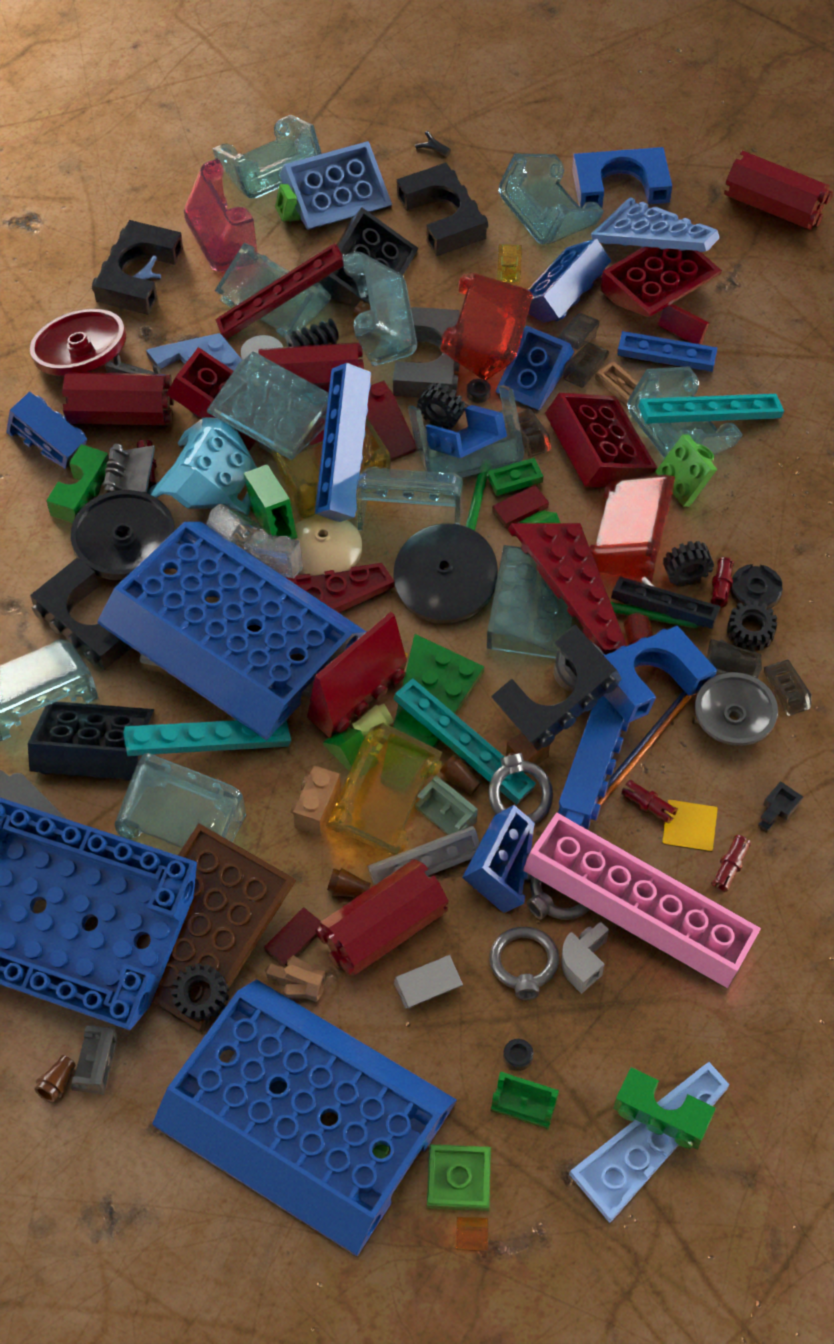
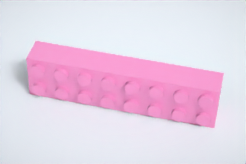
(641, 899)

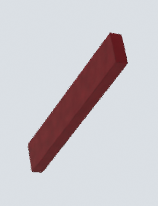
(280, 291)

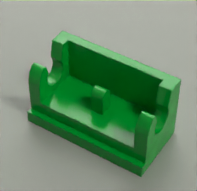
(524, 1100)

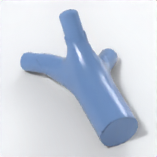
(146, 272)

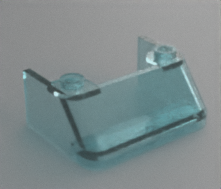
(496, 455)
(410, 488)

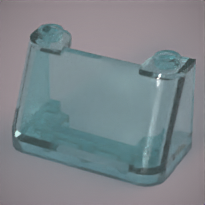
(259, 169)
(540, 202)
(252, 273)
(387, 328)
(678, 383)
(42, 680)
(172, 800)

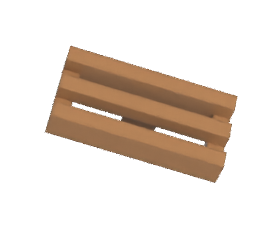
(614, 384)

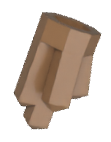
(298, 978)

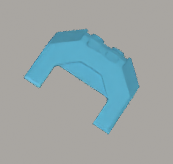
(208, 468)

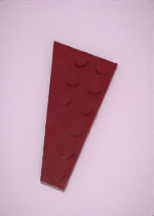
(572, 574)
(344, 588)

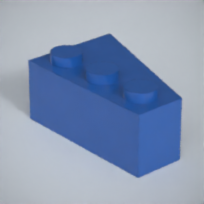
(45, 429)
(501, 858)

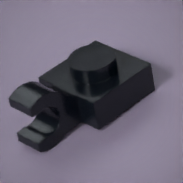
(781, 803)

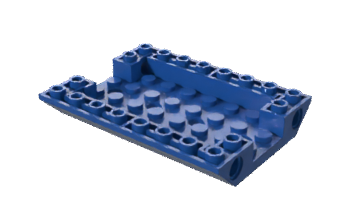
(210, 642)
(83, 877)
(278, 1139)

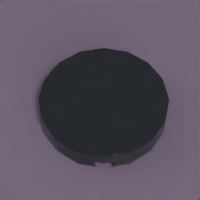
(756, 584)

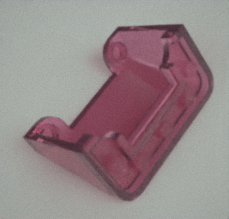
(214, 227)

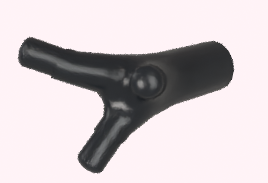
(434, 144)

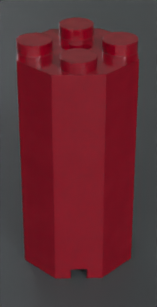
(778, 190)
(315, 361)
(117, 398)
(382, 917)

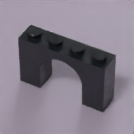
(442, 185)
(135, 243)
(56, 602)
(544, 722)

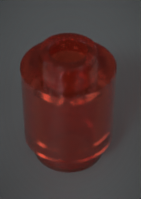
(637, 627)

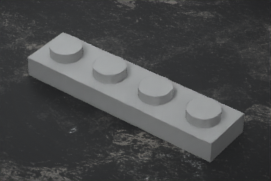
(435, 854)

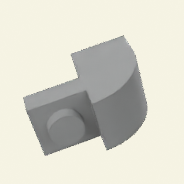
(578, 958)

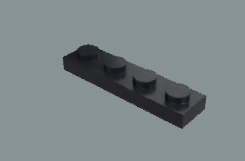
(665, 602)

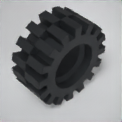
(441, 406)
(688, 563)
(752, 613)
(187, 980)

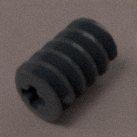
(317, 335)

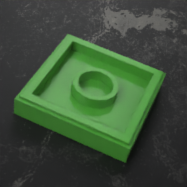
(458, 1177)

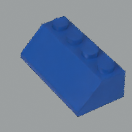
(566, 280)

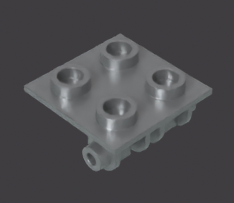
(128, 468)

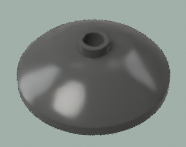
(737, 697)

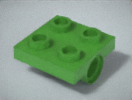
(691, 466)

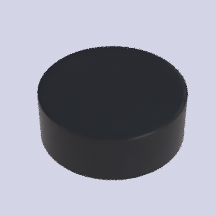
(478, 390)
(518, 1054)

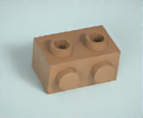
(316, 800)

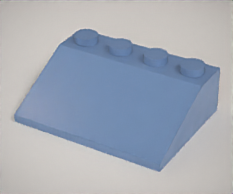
(336, 185)

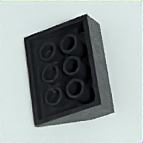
(378, 241)
(85, 740)

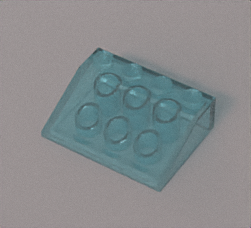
(271, 405)
(524, 609)

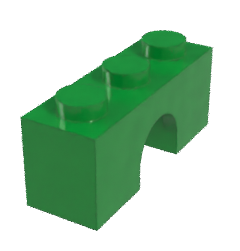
(68, 499)
(683, 1124)

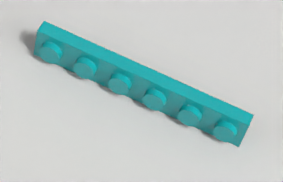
(710, 408)
(199, 738)
(461, 738)

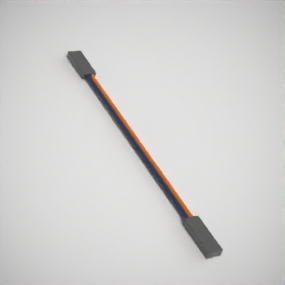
(643, 746)

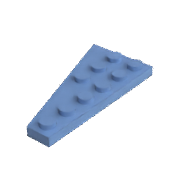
(653, 227)

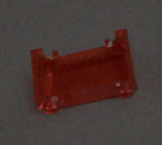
(488, 324)
(633, 526)

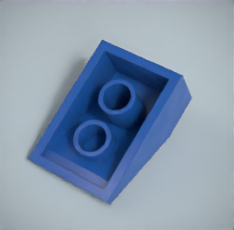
(536, 367)

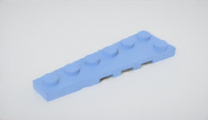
(634, 1154)

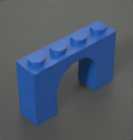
(645, 164)
(666, 650)

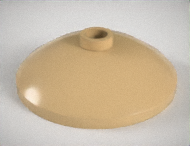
(335, 552)

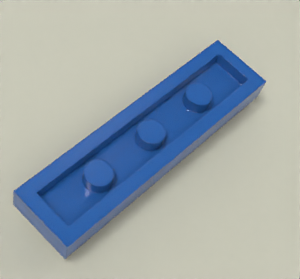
(667, 351)

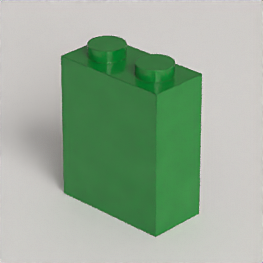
(270, 502)

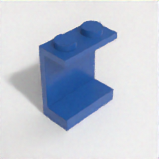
(483, 429)

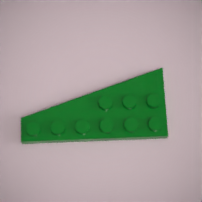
(442, 674)

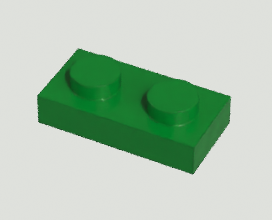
(515, 476)

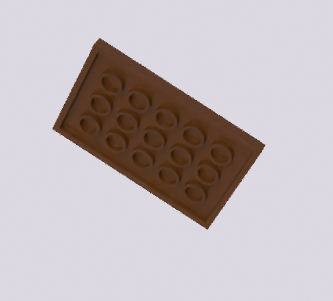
(227, 917)

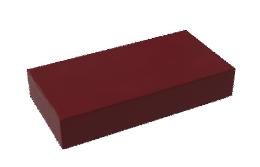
(683, 324)
(520, 506)
(293, 937)

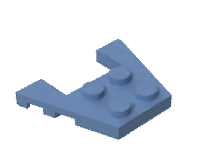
(212, 344)

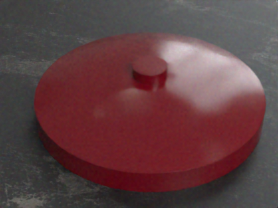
(78, 342)

